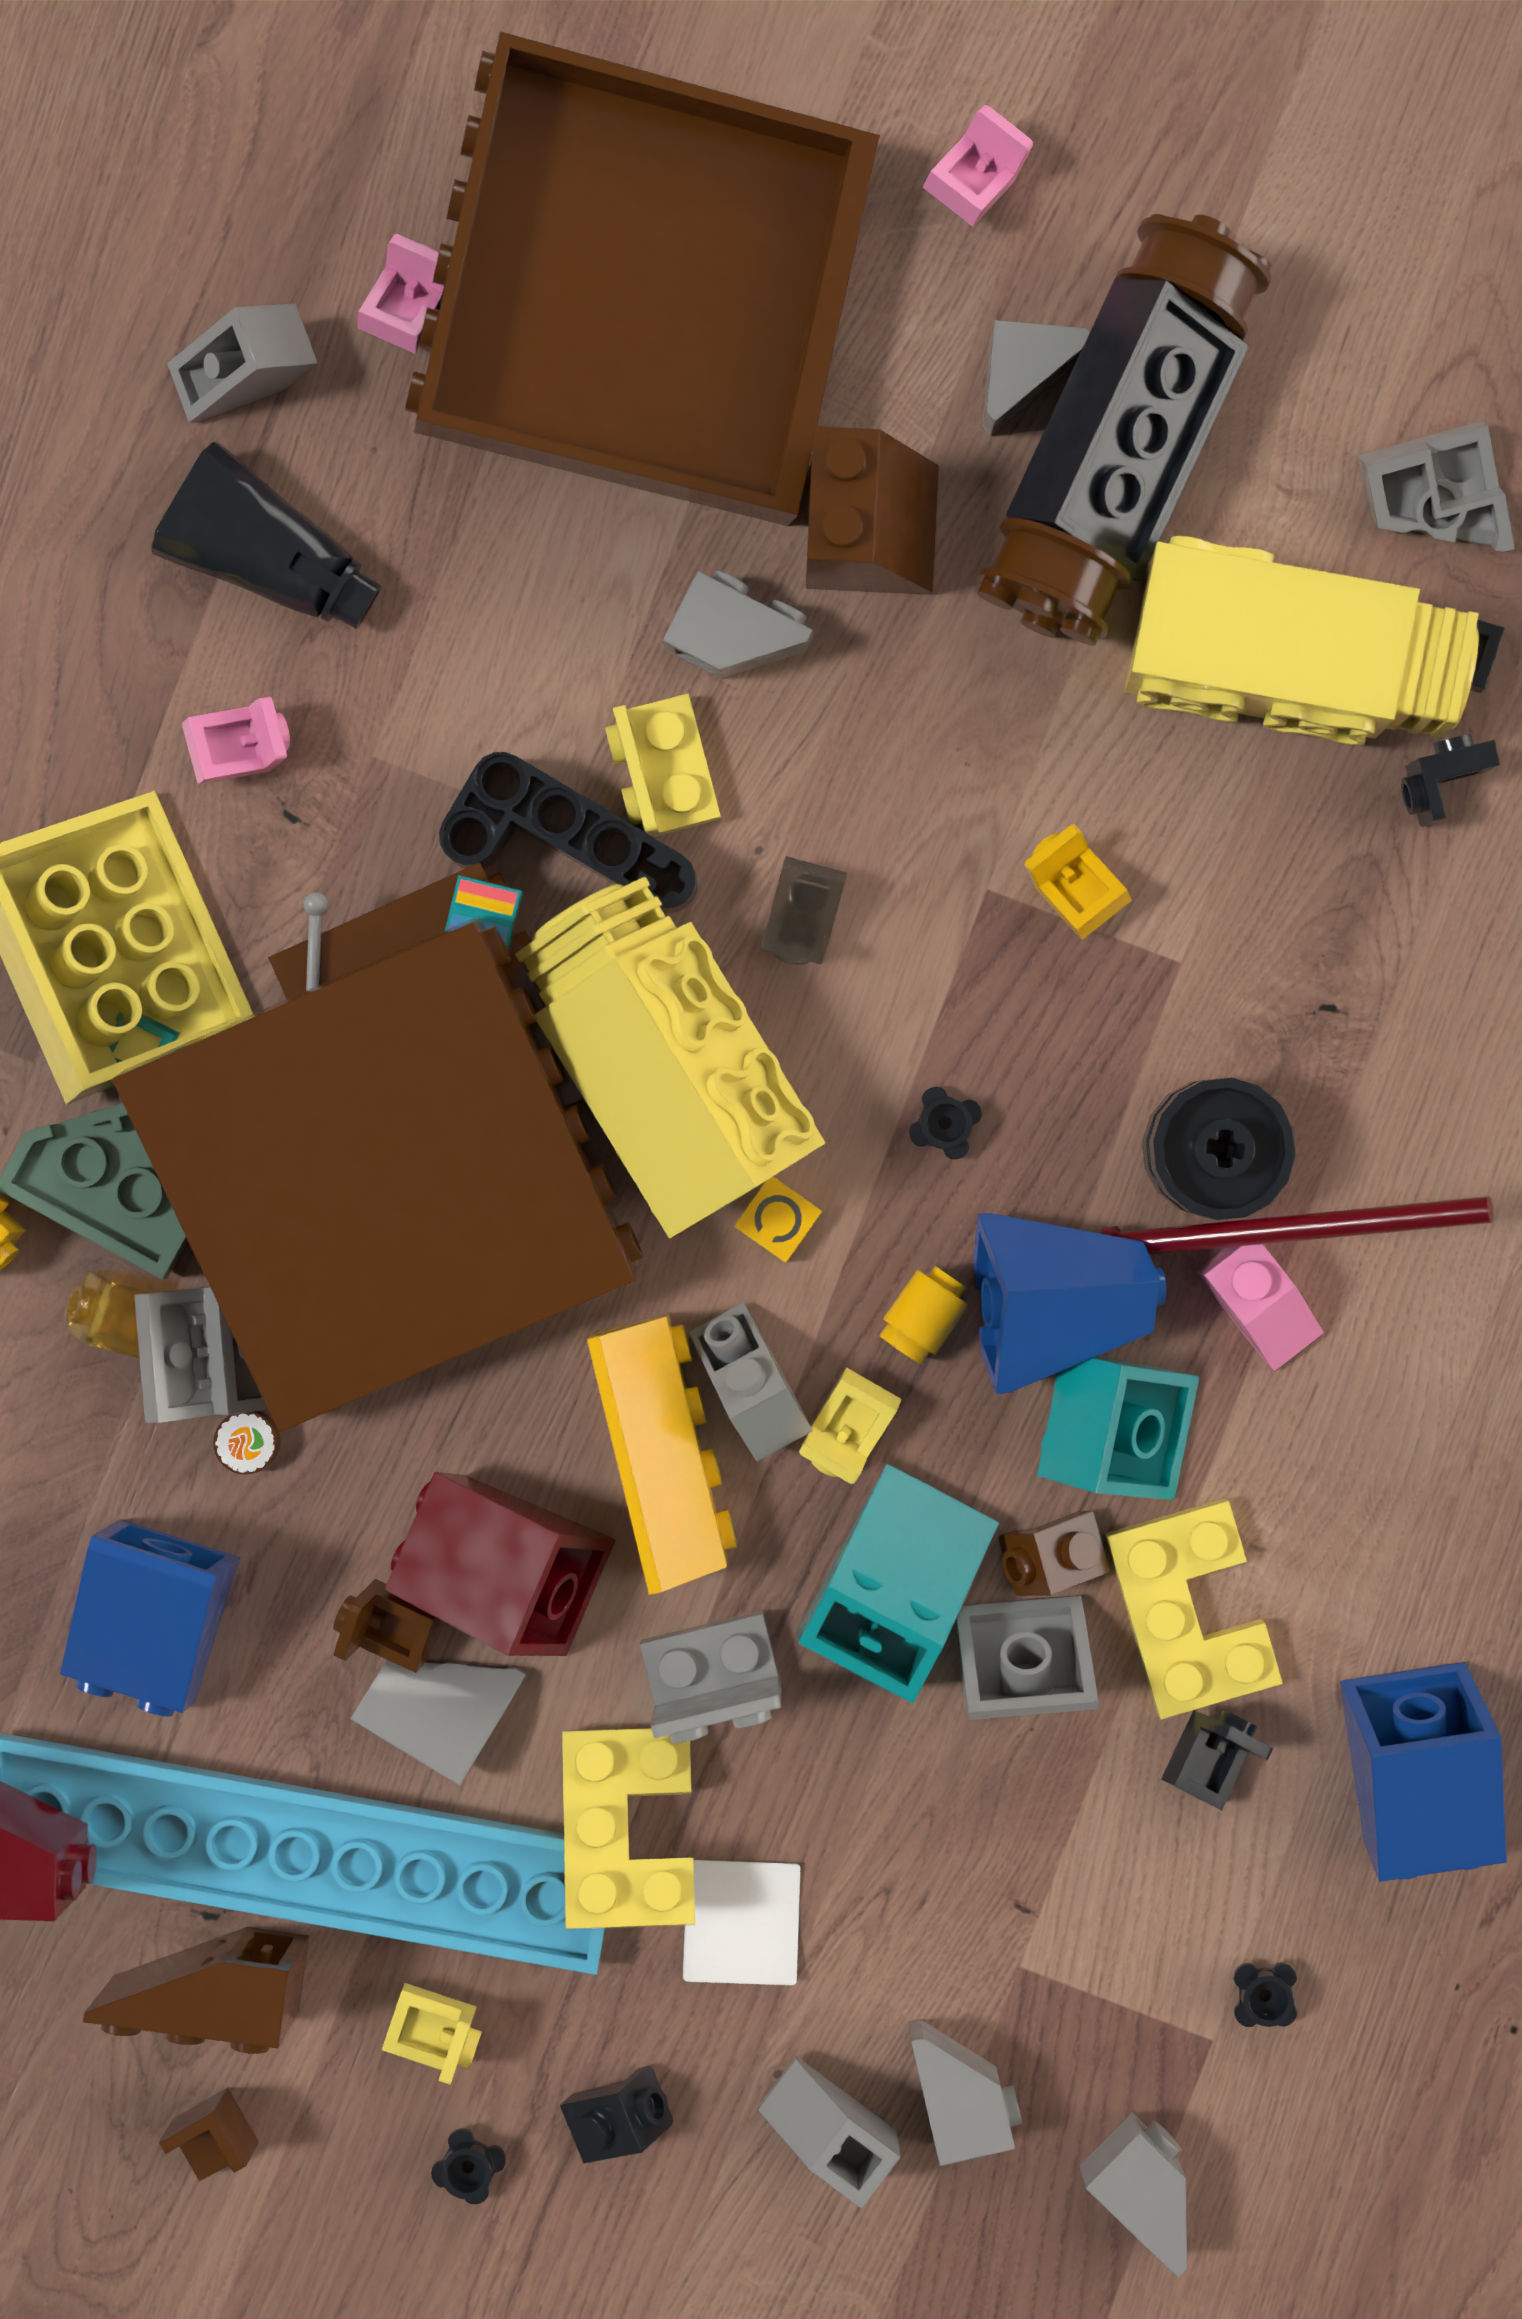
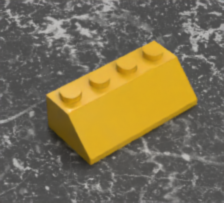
(660, 1452)

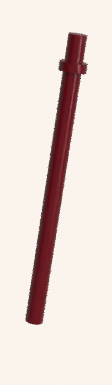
(1312, 1226)

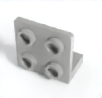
(712, 1677)

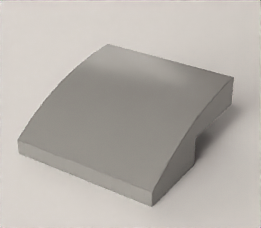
(190, 1358)

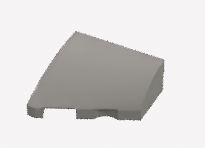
(1440, 487)
(438, 1712)

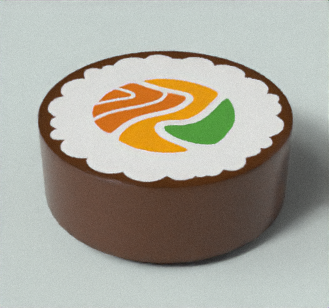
(246, 1442)

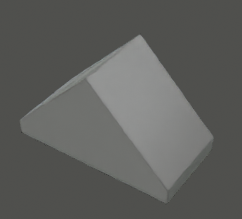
(1025, 364)

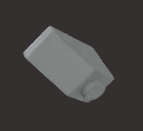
(242, 360)
(962, 2097)
(1143, 2186)

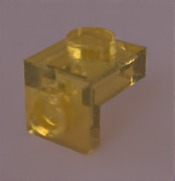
(104, 1314)

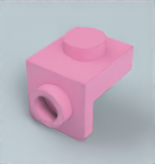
(979, 166)
(402, 294)
(237, 741)

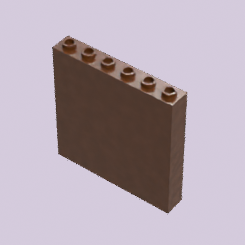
(642, 280)
(380, 1173)

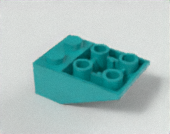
(898, 1583)

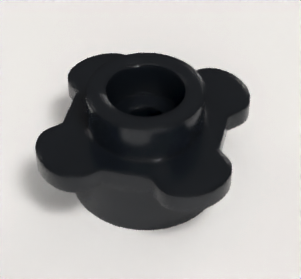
(962, 1116)
(1271, 2012)
(462, 2183)

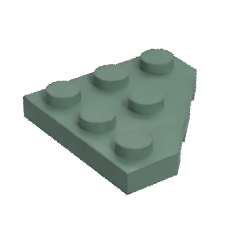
(100, 1185)

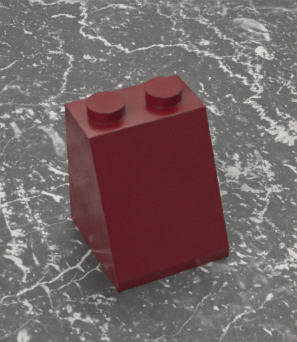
(498, 1566)
(41, 1858)

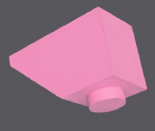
(1261, 1302)

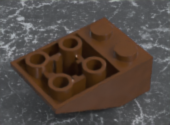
(225, 1990)

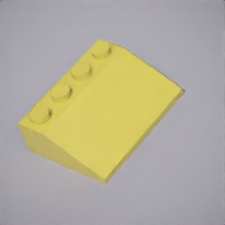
(109, 924)

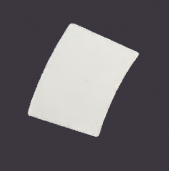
(743, 1923)

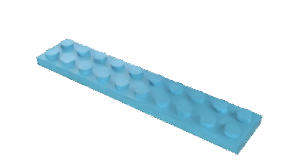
(311, 1854)

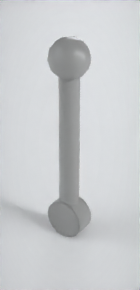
(315, 906)

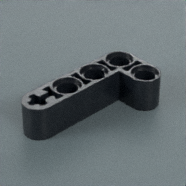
(577, 843)

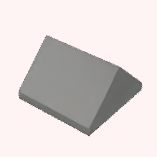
(1025, 1658)

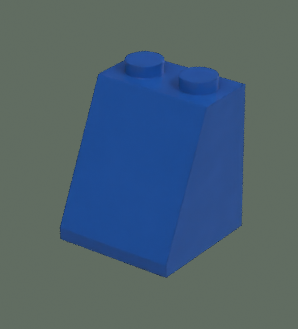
(146, 1616)
(1425, 1771)

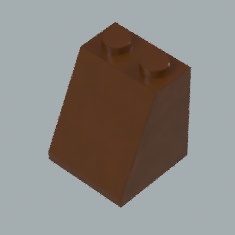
(870, 513)

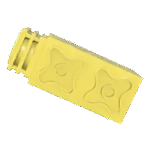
(1296, 646)
(664, 1054)

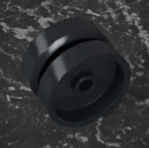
(1255, 1158)

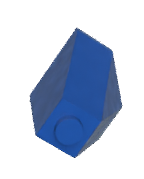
(1057, 1296)

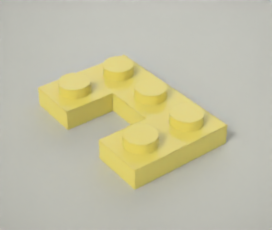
(1152, 1572)
(600, 1879)

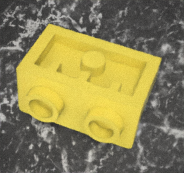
(665, 766)

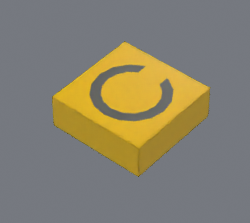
(778, 1218)

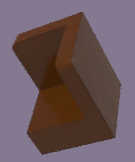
(212, 2136)

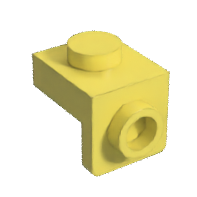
(849, 1426)
(432, 2031)

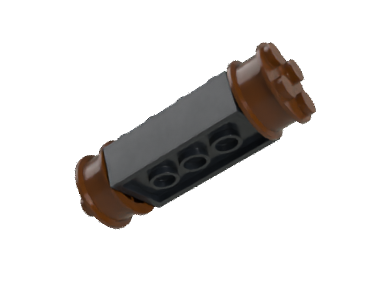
(1126, 428)

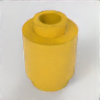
(924, 1314)

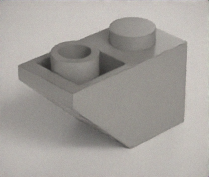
(731, 632)
(750, 1382)
(831, 2132)

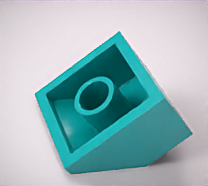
(1118, 1428)

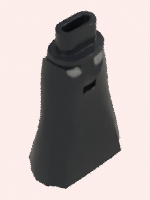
(253, 538)

